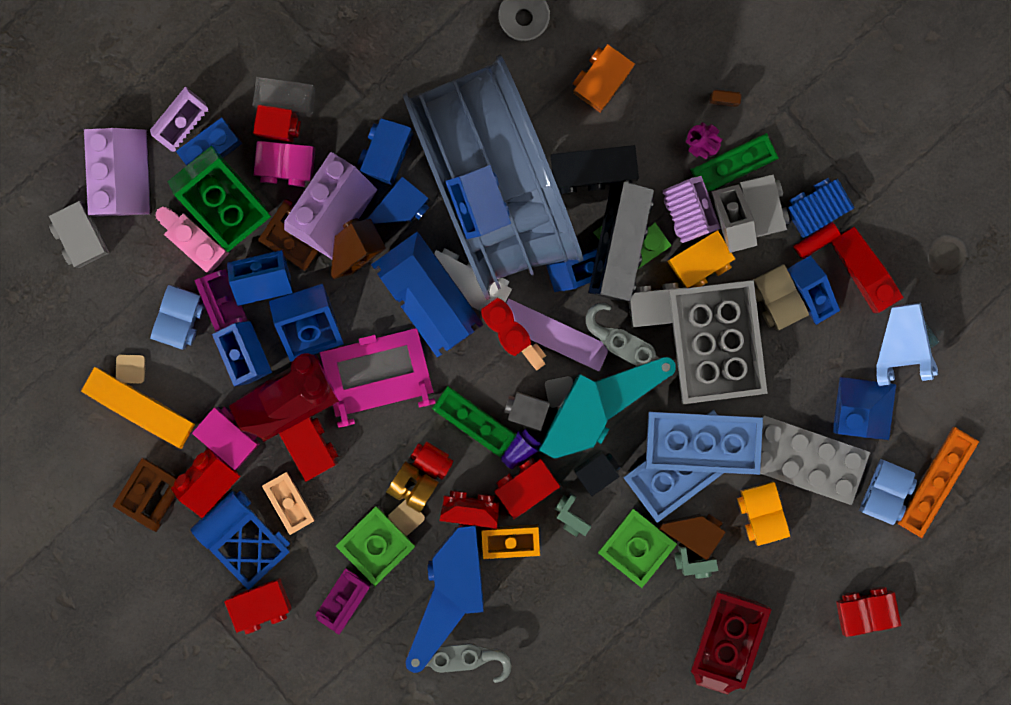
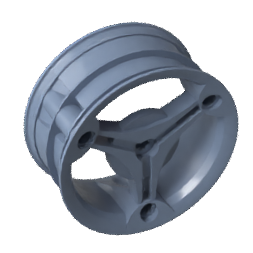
(482, 124)

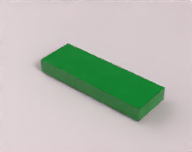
(736, 163)
(474, 421)

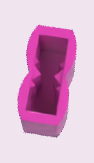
(284, 162)

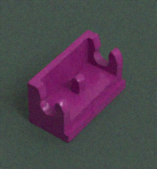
(220, 300)
(342, 601)

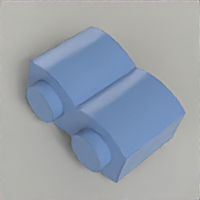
(177, 317)
(887, 492)

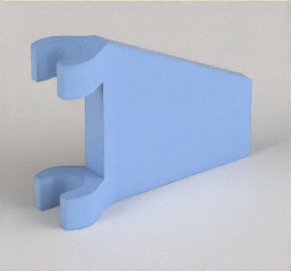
(905, 344)

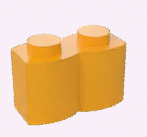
(764, 514)

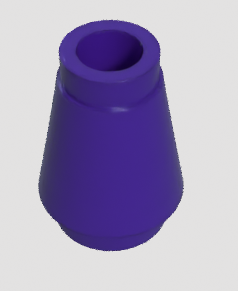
(521, 448)

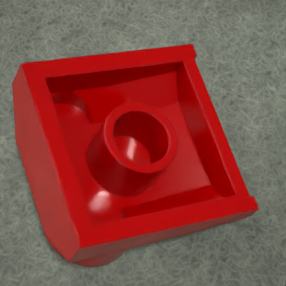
(470, 511)

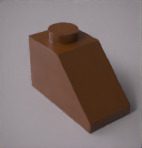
(355, 247)
(695, 532)

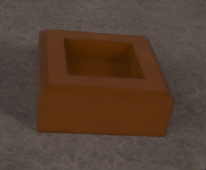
(725, 98)

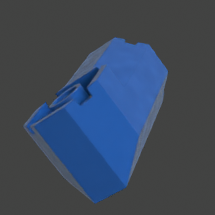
(428, 293)

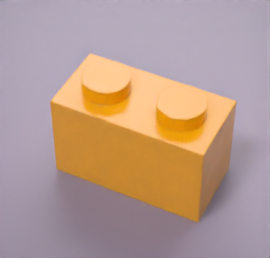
(702, 260)
(510, 541)

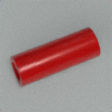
(817, 240)

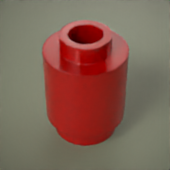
(431, 460)

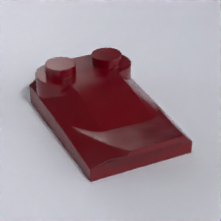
(285, 399)
(729, 642)

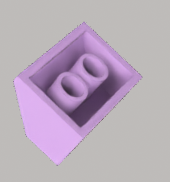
(117, 172)
(329, 201)

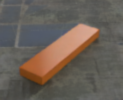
(938, 482)

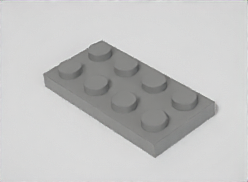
(811, 460)

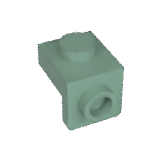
(573, 523)
(700, 567)

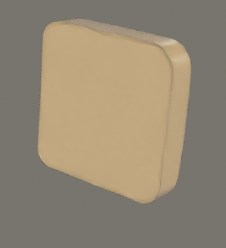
(130, 368)
(406, 518)

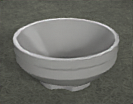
(540, 21)

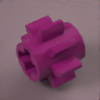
(704, 140)

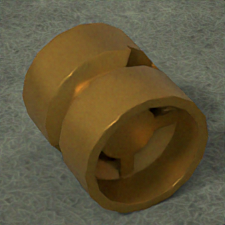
(421, 492)

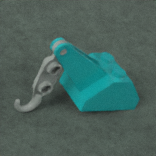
(592, 403)

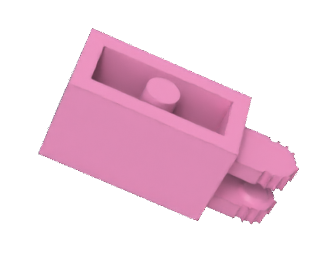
(192, 239)

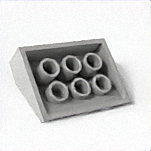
(718, 342)

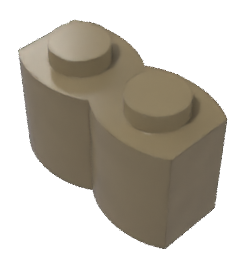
(779, 297)

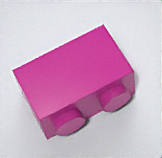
(224, 437)

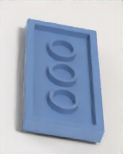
(704, 443)
(666, 489)

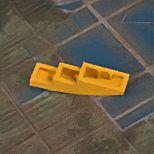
(138, 407)

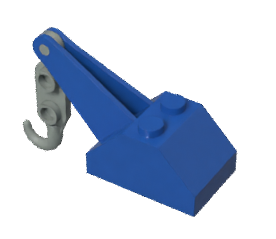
(456, 592)

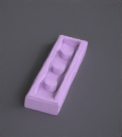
(559, 336)

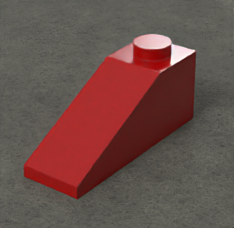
(866, 271)

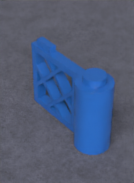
(225, 521)

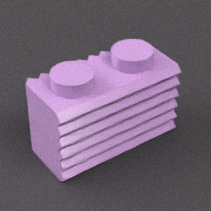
(179, 119)
(691, 209)

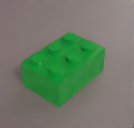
(219, 199)

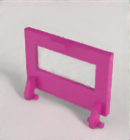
(377, 373)

